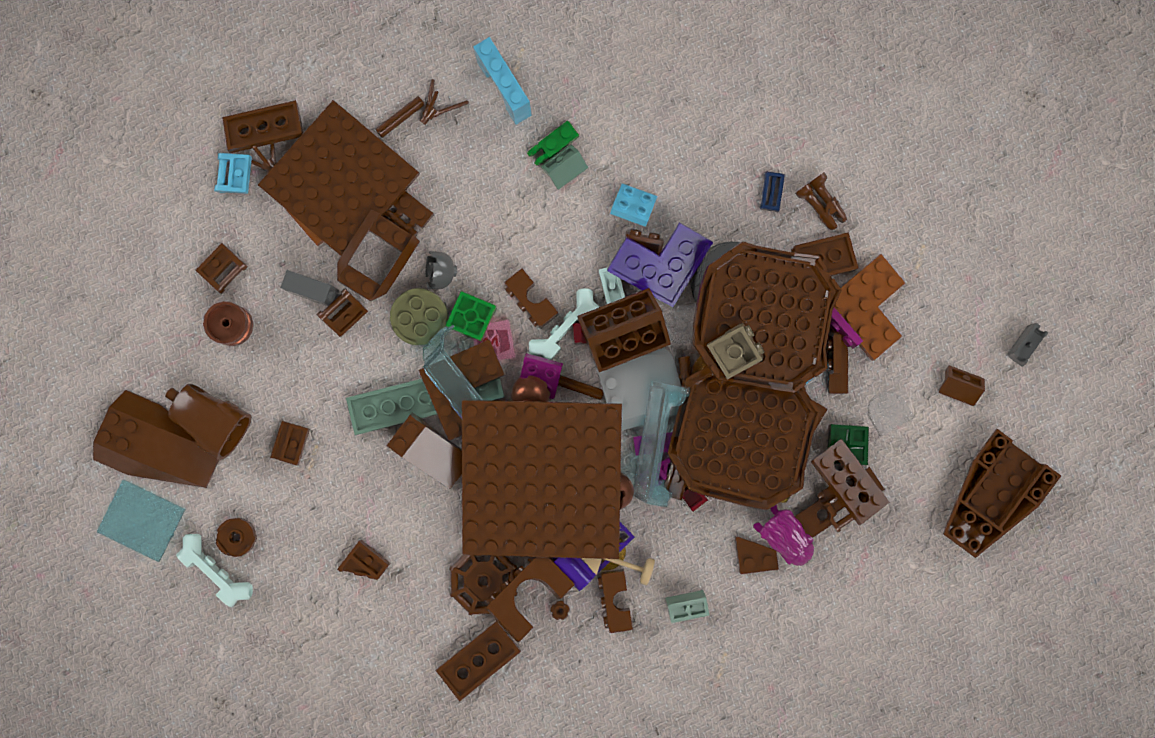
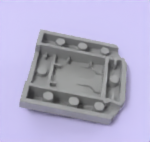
(631, 384)

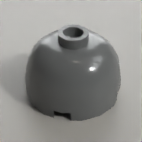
(439, 270)

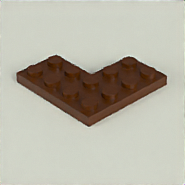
(479, 367)

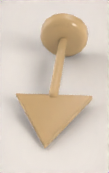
(646, 570)

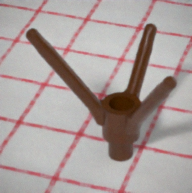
(430, 111)
(268, 164)

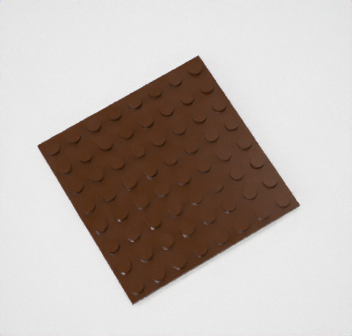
(541, 478)

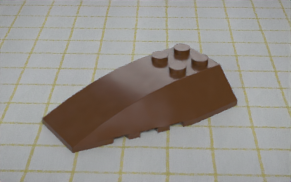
(147, 444)

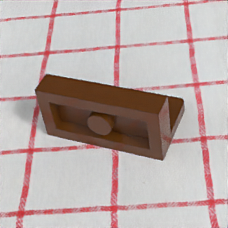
(962, 386)

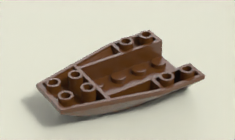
(997, 494)

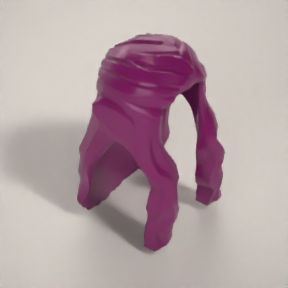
(787, 537)

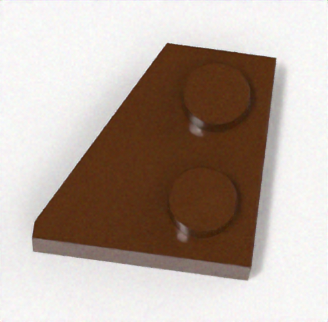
(755, 557)
(364, 562)

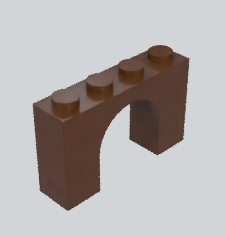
(503, 606)

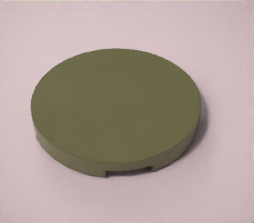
(418, 316)

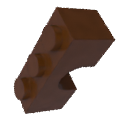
(540, 313)
(617, 618)

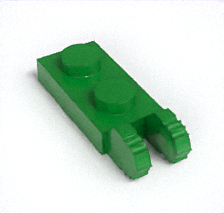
(554, 142)

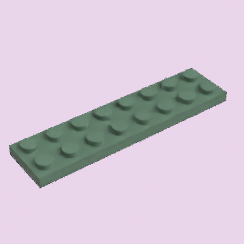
(395, 404)

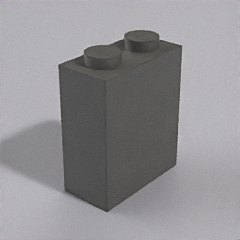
(309, 288)

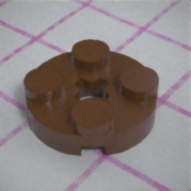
(225, 534)

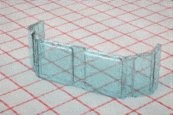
(445, 373)

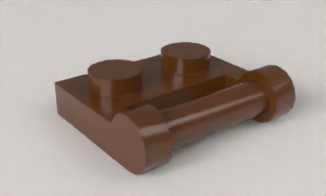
(216, 264)
(345, 317)

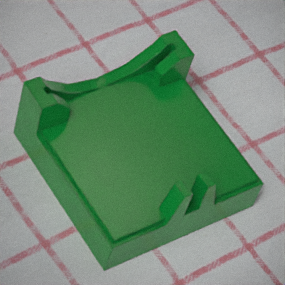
(471, 316)

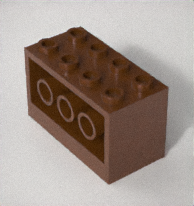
(624, 330)

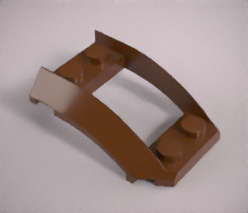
(390, 234)

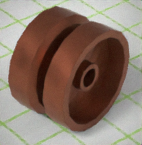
(225, 313)

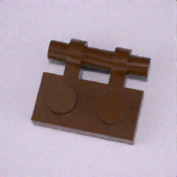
(411, 208)

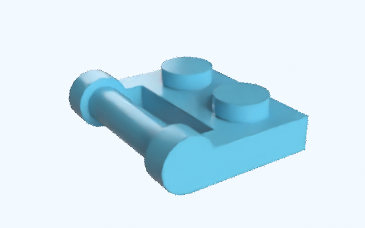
(238, 173)

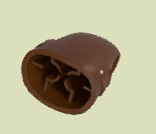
(212, 422)

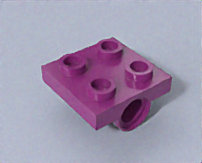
(544, 369)

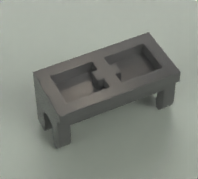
(1026, 344)

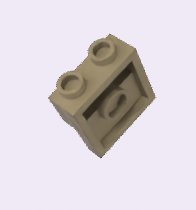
(736, 350)

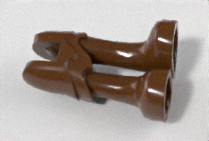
(831, 203)

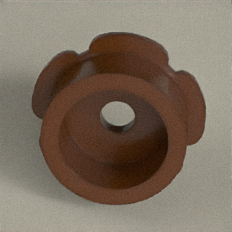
(560, 615)

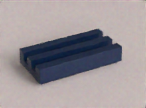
(769, 207)

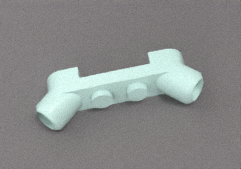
(548, 347)
(192, 555)

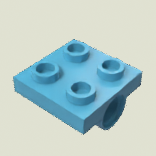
(633, 205)

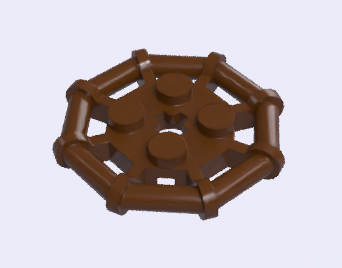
(472, 580)

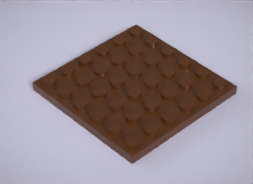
(337, 177)

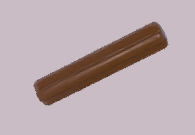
(400, 116)
(580, 387)

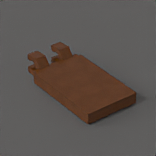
(834, 251)

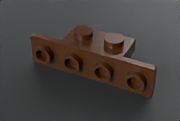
(837, 364)

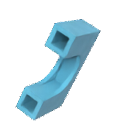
(495, 67)

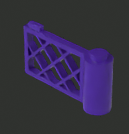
(579, 571)

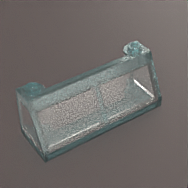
(646, 483)

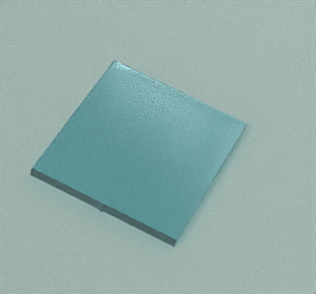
(141, 520)

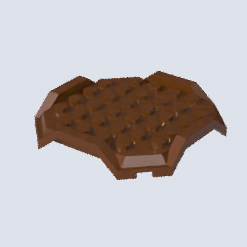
(785, 303)
(742, 441)

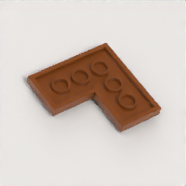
(860, 304)

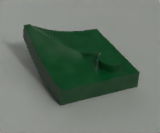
(854, 437)

